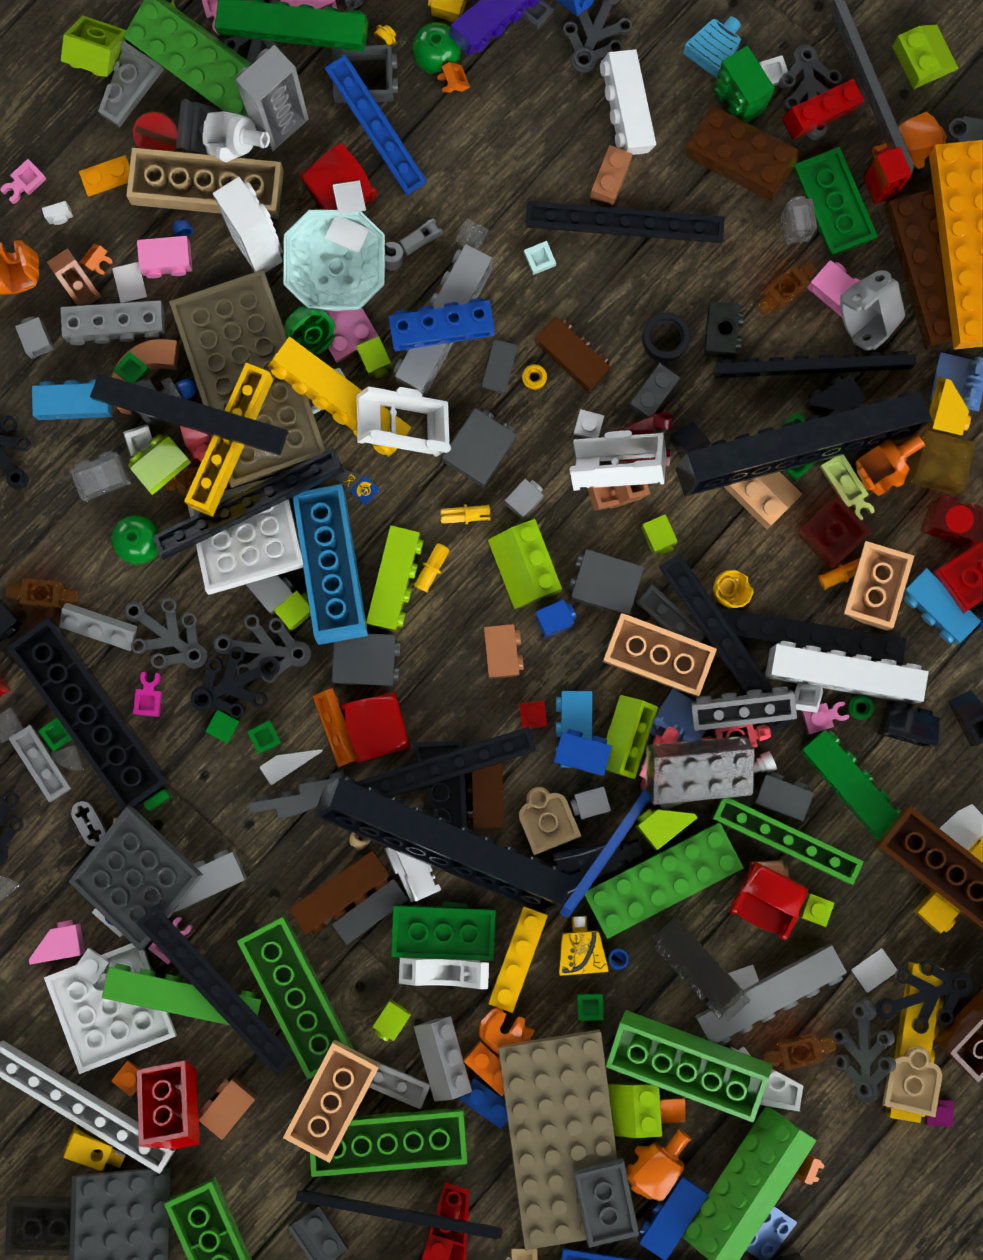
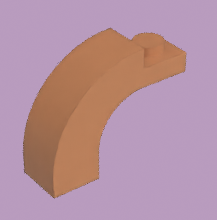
(155, 355)

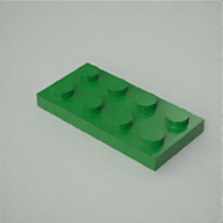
(836, 201)
(443, 932)

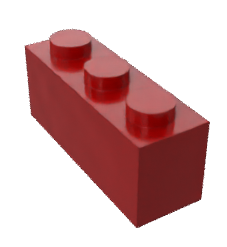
(822, 109)
(887, 175)

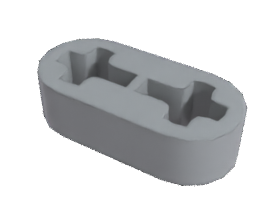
(82, 824)

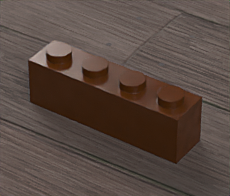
(340, 892)

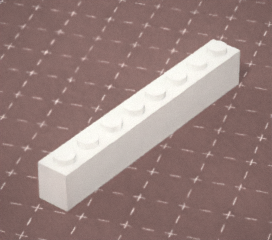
(78, 1106)

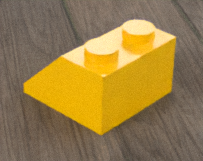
(948, 408)

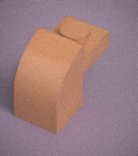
(616, 496)

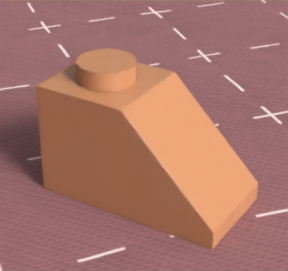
(73, 278)

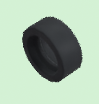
(669, 318)

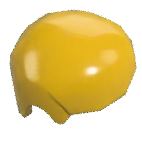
(732, 589)

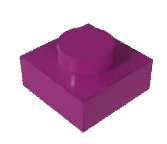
(944, 1114)

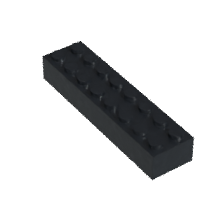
(88, 714)

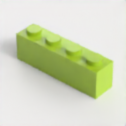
(393, 579)

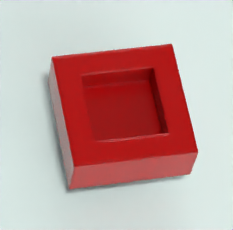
(533, 714)

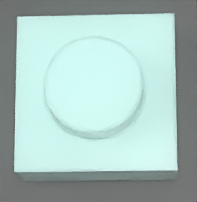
(539, 258)

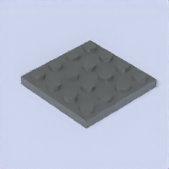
(133, 873)
(120, 1215)

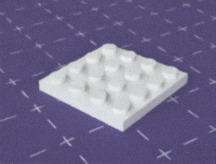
(251, 549)
(104, 1028)

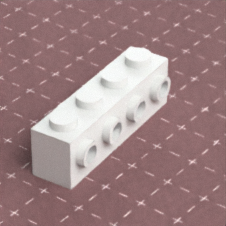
(628, 102)

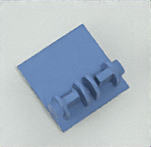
(965, 375)
(676, 713)
(771, 1234)

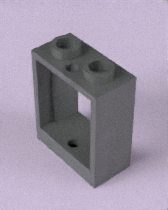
(372, 52)

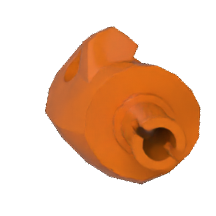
(920, 137)
(18, 270)
(886, 464)
(490, 1030)
(657, 1167)

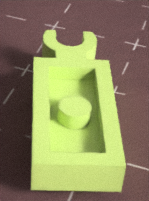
(846, 484)

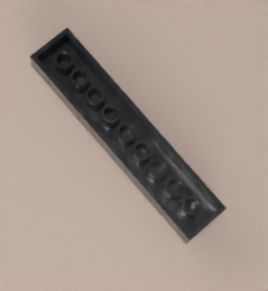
(802, 443)
(442, 845)

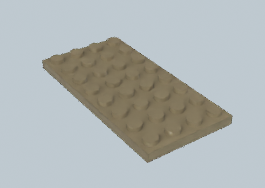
(236, 327)
(555, 1125)

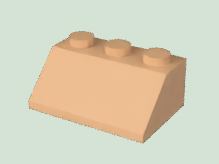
(765, 496)
(878, 586)

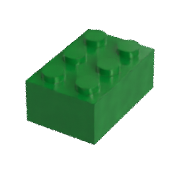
(743, 86)

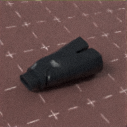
(579, 860)

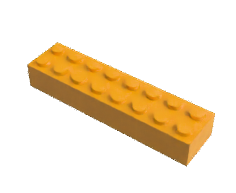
(959, 211)

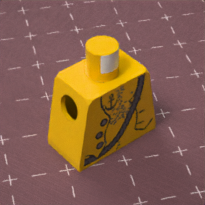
(581, 950)
(81, 1147)

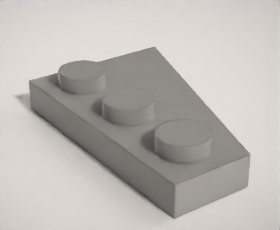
(129, 84)

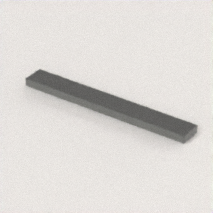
(869, 79)

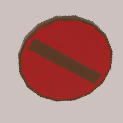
(155, 132)

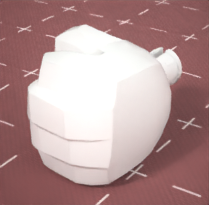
(231, 135)

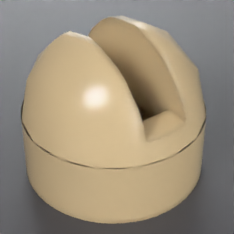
(359, 845)

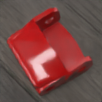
(333, 168)
(376, 727)
(769, 900)

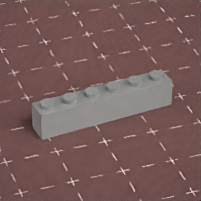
(776, 992)

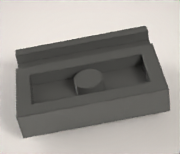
(191, 126)
(318, 1236)

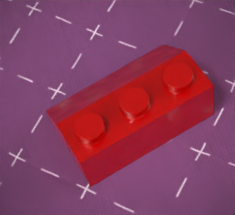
(168, 1106)

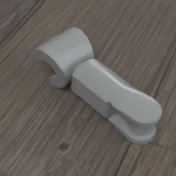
(410, 244)

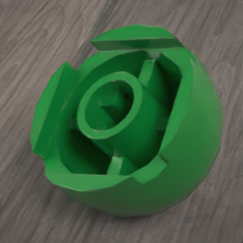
(435, 47)
(310, 328)
(134, 539)

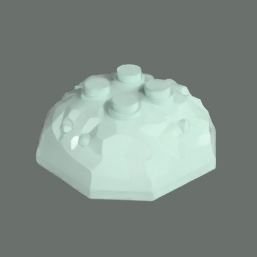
(328, 273)

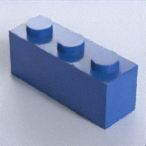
(671, 1217)

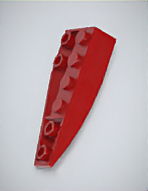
(444, 1243)

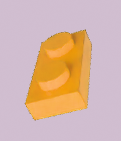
(105, 175)

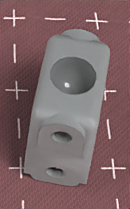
(872, 309)

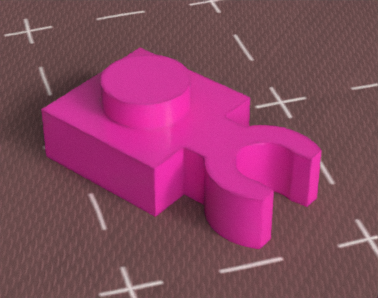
(148, 701)

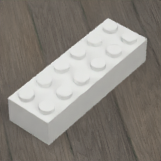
(249, 225)
(847, 674)

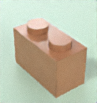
(611, 176)
(502, 651)
(227, 1108)

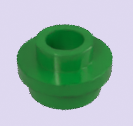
(866, 701)

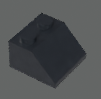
(909, 725)

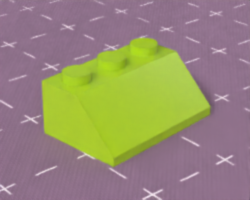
(525, 564)

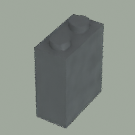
(480, 447)
(605, 582)
(366, 661)

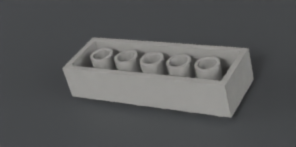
(273, 96)
(460, 285)

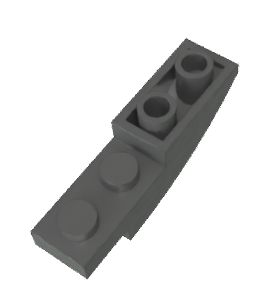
(293, 804)

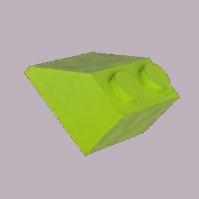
(92, 46)
(924, 55)
(158, 462)
(662, 825)
(635, 1109)

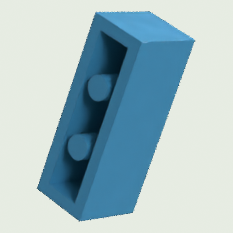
(67, 401)
(939, 608)
(575, 713)

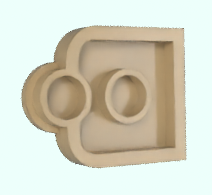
(547, 820)
(914, 1083)

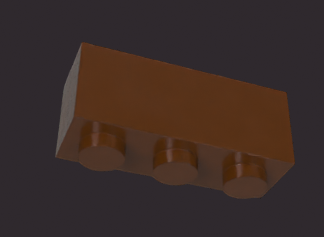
(573, 354)
(487, 798)

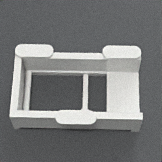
(406, 399)
(616, 447)
(413, 875)

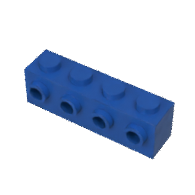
(441, 325)

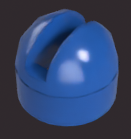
(182, 227)
(186, 388)
(620, 955)

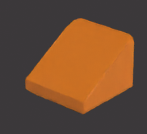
(672, 1109)

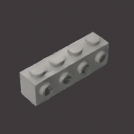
(113, 321)
(743, 710)

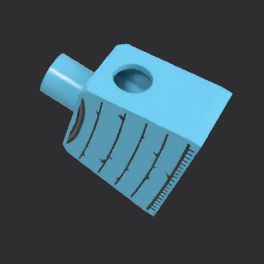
(714, 44)

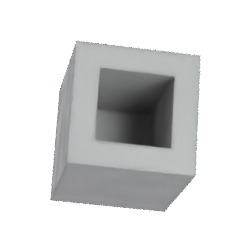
(34, 337)
(524, 498)
(590, 803)

